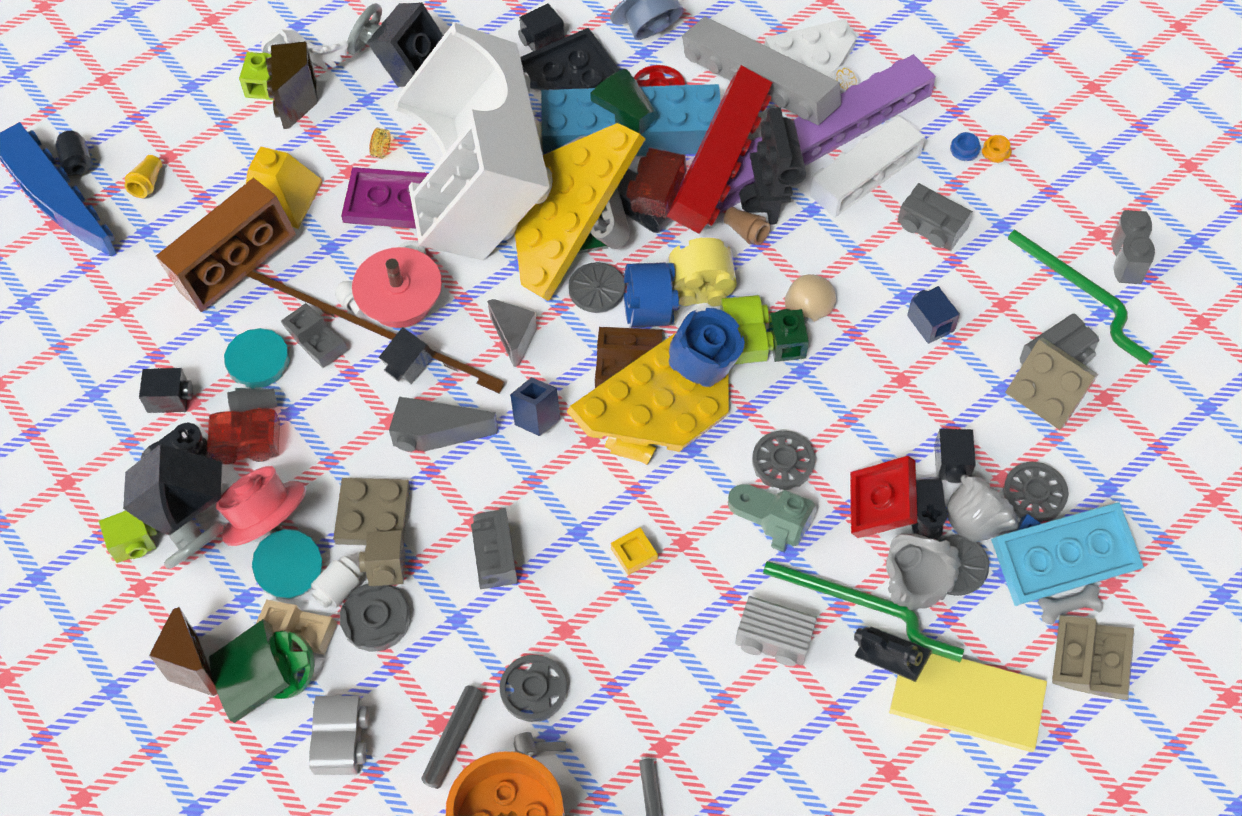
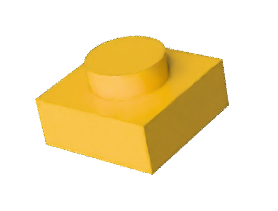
(634, 551)

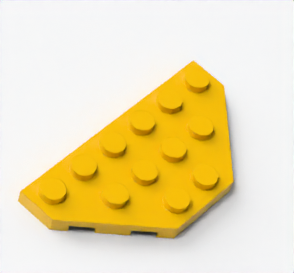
(582, 185)
(652, 404)

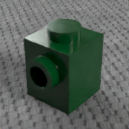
(788, 334)

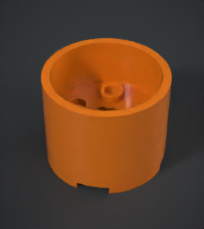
(505, 786)

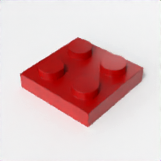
(883, 497)

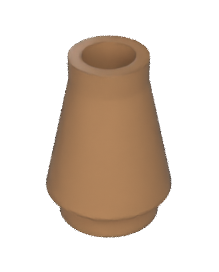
(749, 226)

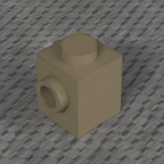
(383, 558)

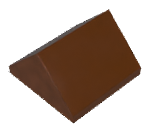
(181, 655)

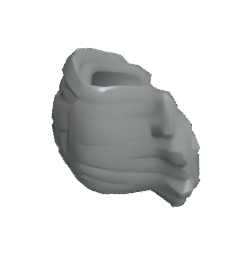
(980, 511)
(921, 570)

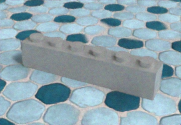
(794, 84)

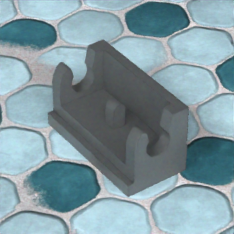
(493, 549)

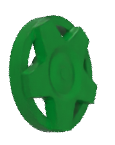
(295, 662)

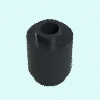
(73, 153)

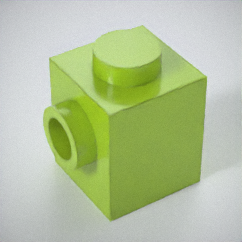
(255, 76)
(127, 536)

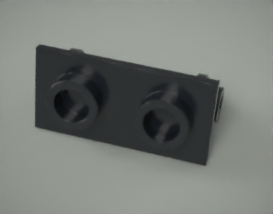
(891, 652)

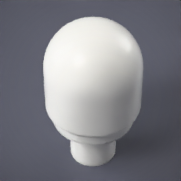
(345, 298)

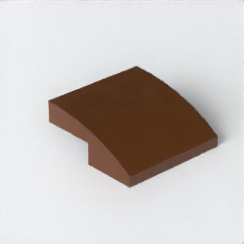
(621, 347)

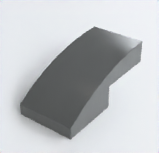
(313, 335)

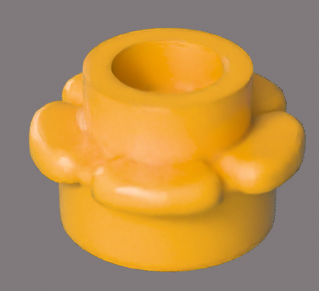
(997, 148)

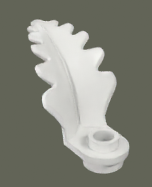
(318, 54)

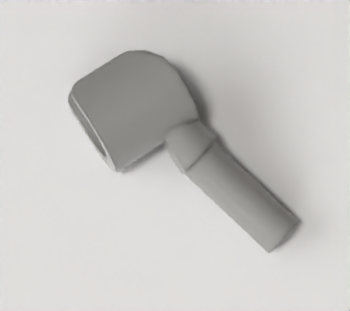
(525, 744)

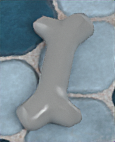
(1086, 599)

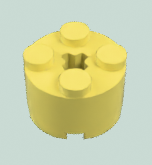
(703, 272)

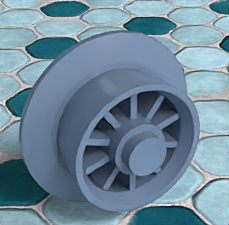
(646, 16)

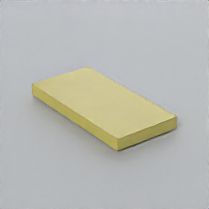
(973, 701)

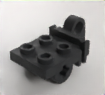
(775, 167)

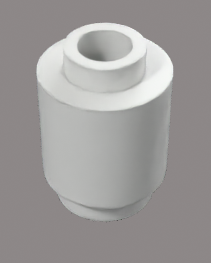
(336, 582)

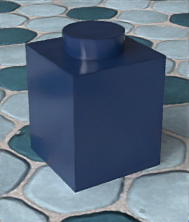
(933, 314)
(535, 406)

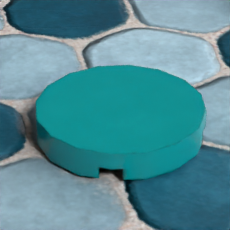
(256, 358)
(286, 564)

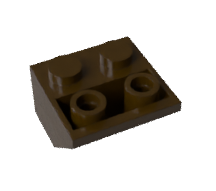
(292, 82)

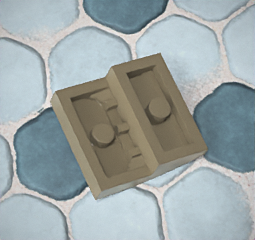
(1093, 657)

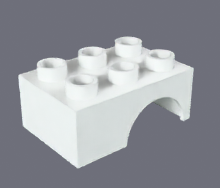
(492, 161)

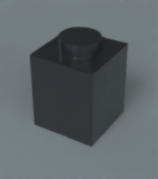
(540, 27)
(406, 356)
(165, 390)
(954, 454)

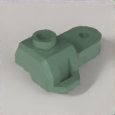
(780, 515)

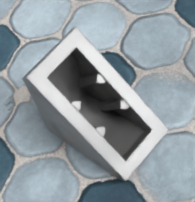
(514, 327)

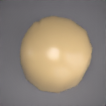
(812, 295)

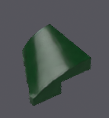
(626, 100)

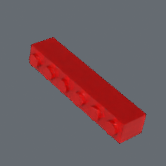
(720, 150)

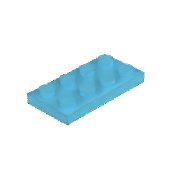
(1067, 553)

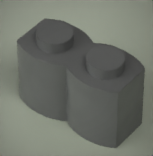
(1132, 247)

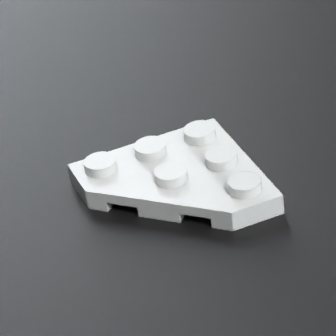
(818, 46)

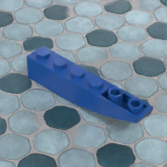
(49, 187)

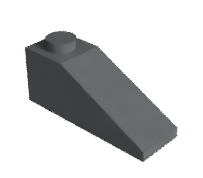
(435, 425)

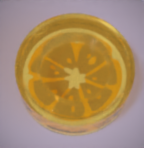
(379, 143)

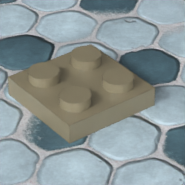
(1051, 383)
(370, 507)

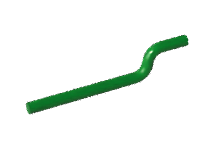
(1092, 289)
(867, 600)

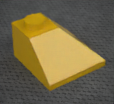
(287, 179)

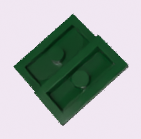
(248, 671)

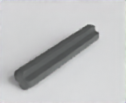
(452, 737)

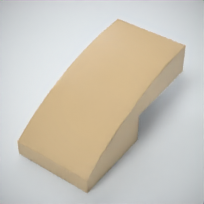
(288, 617)

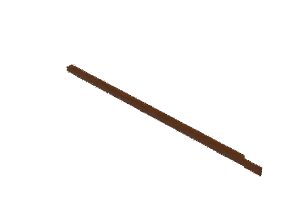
(484, 379)

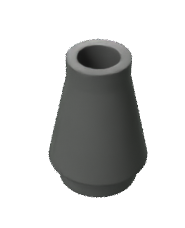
(249, 398)

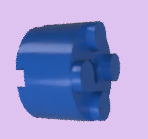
(650, 294)
(706, 346)

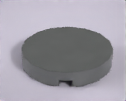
(375, 617)

